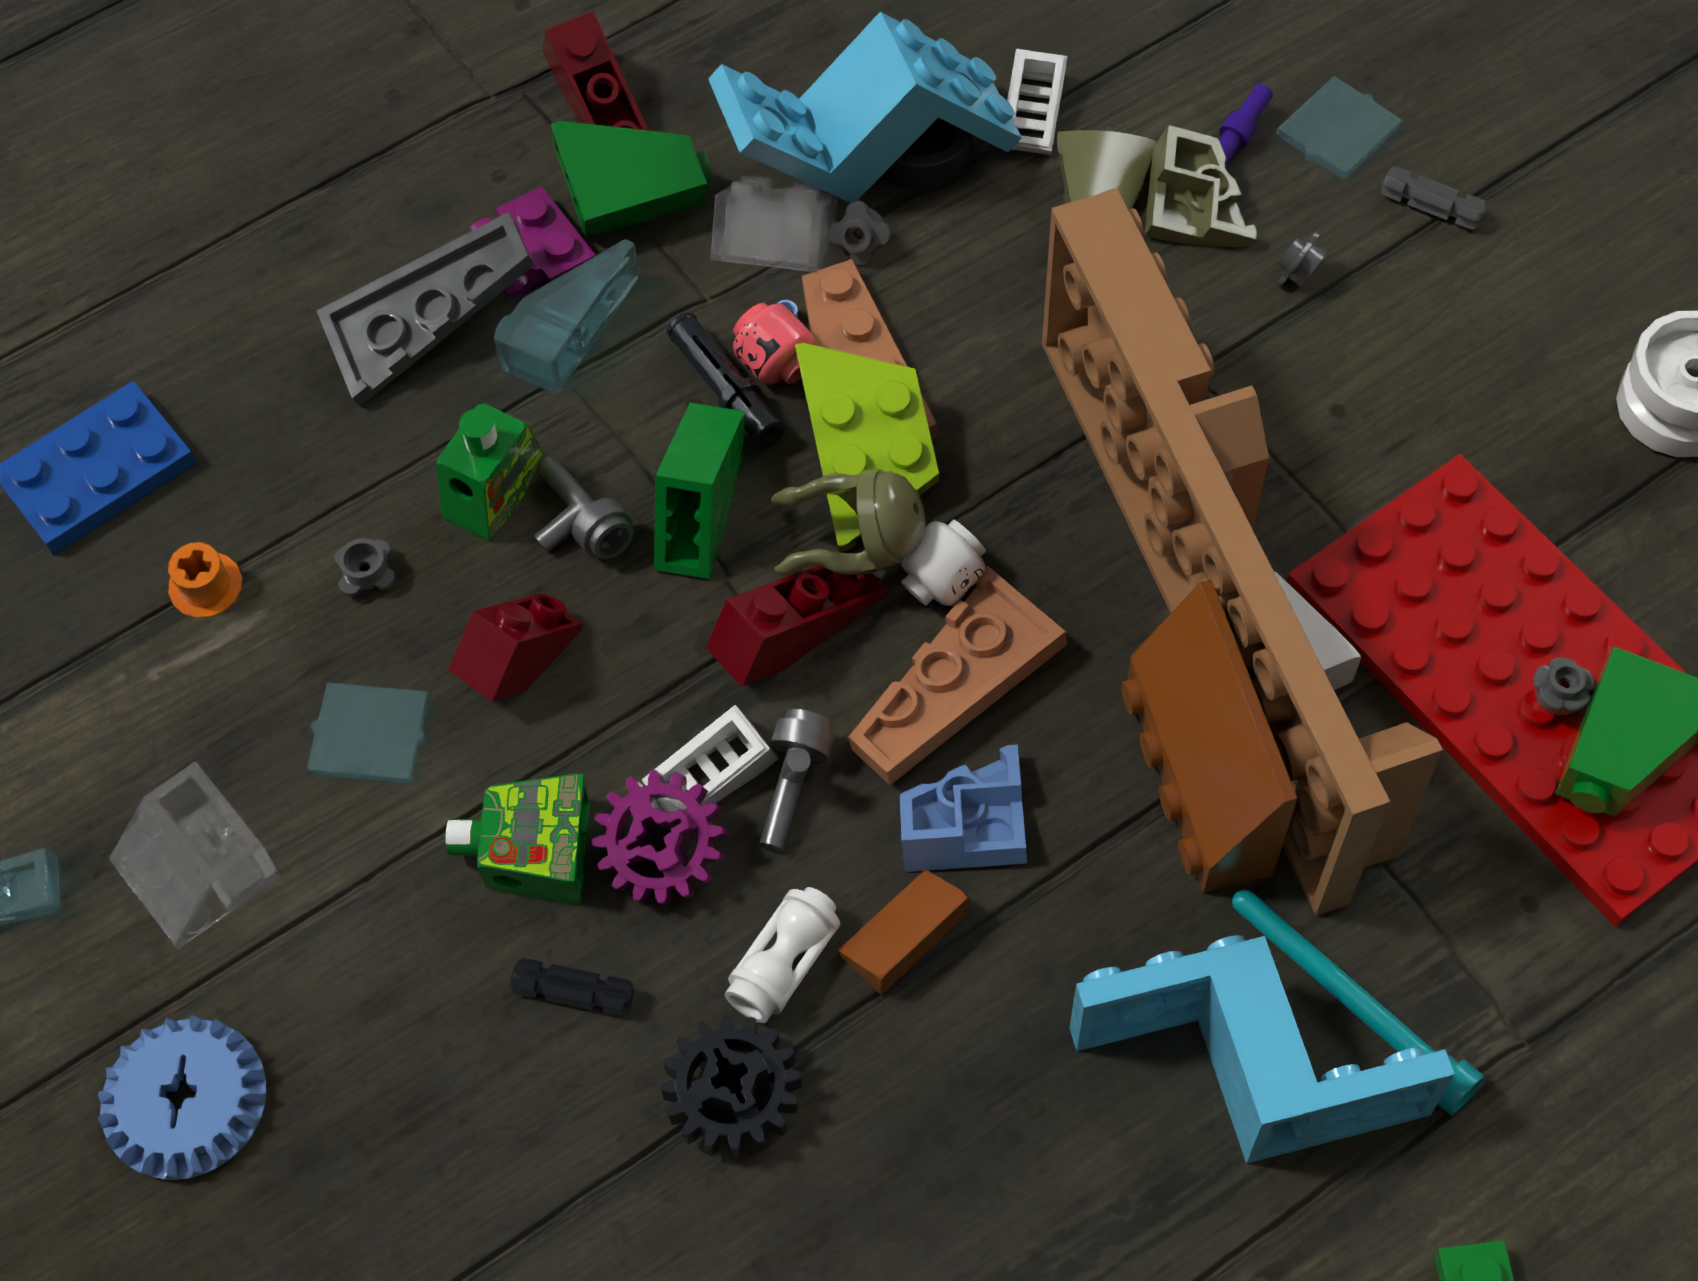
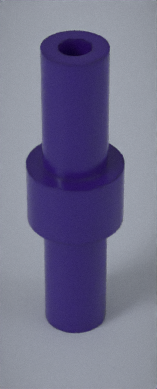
(1241, 124)

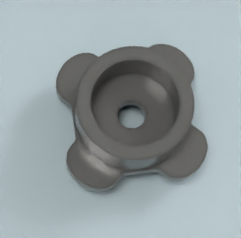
(873, 228)
(1301, 260)
(359, 554)

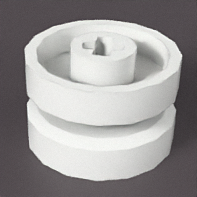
(1661, 386)

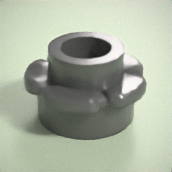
(1559, 699)

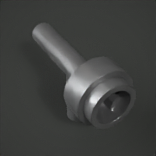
(597, 526)
(803, 739)

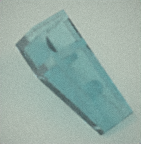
(563, 319)

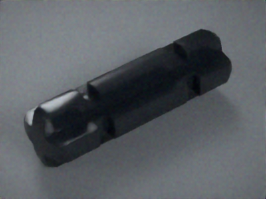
(572, 987)

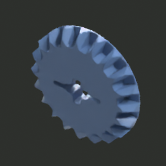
(208, 1128)

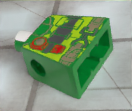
(486, 470)
(529, 838)

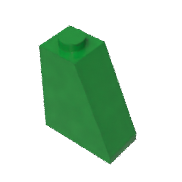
(628, 174)
(697, 489)
(1631, 732)

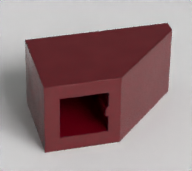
(512, 644)

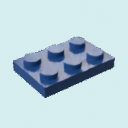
(94, 467)

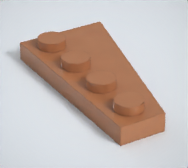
(847, 319)
(971, 663)

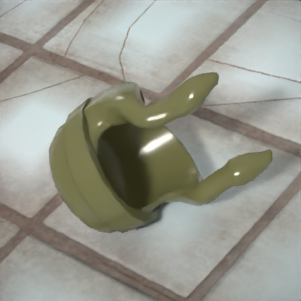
(888, 519)

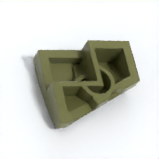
(1102, 162)
(1193, 193)

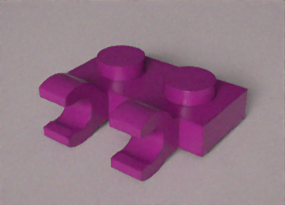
(548, 236)

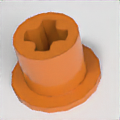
(202, 580)

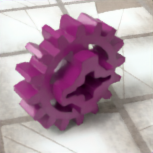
(672, 860)

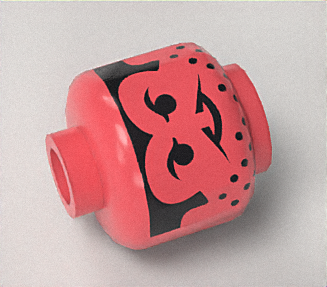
(767, 343)

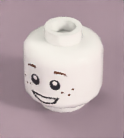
(944, 564)

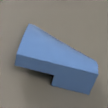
(966, 818)

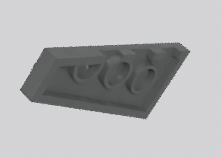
(412, 309)

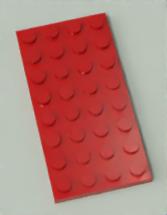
(1454, 617)

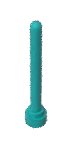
(1352, 995)

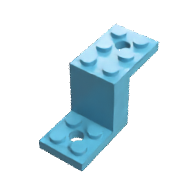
(864, 108)
(1256, 1047)

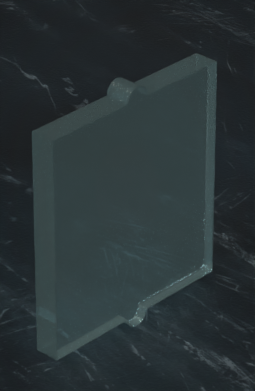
(1339, 127)
(368, 733)

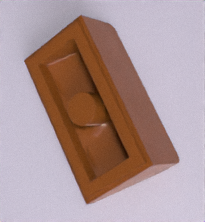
(905, 930)

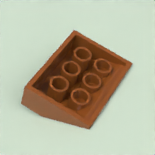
(1210, 745)

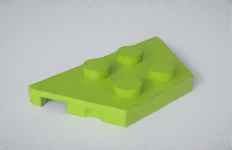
(865, 419)

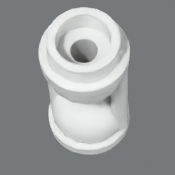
(765, 978)

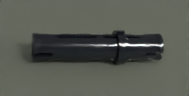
(725, 379)

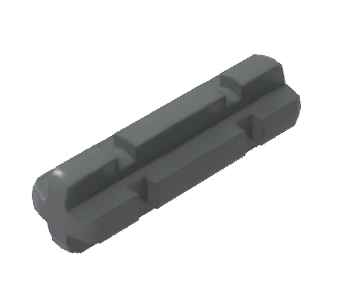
(1434, 198)

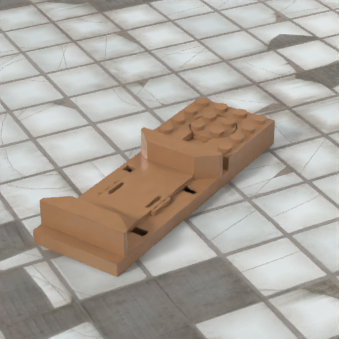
(1191, 495)

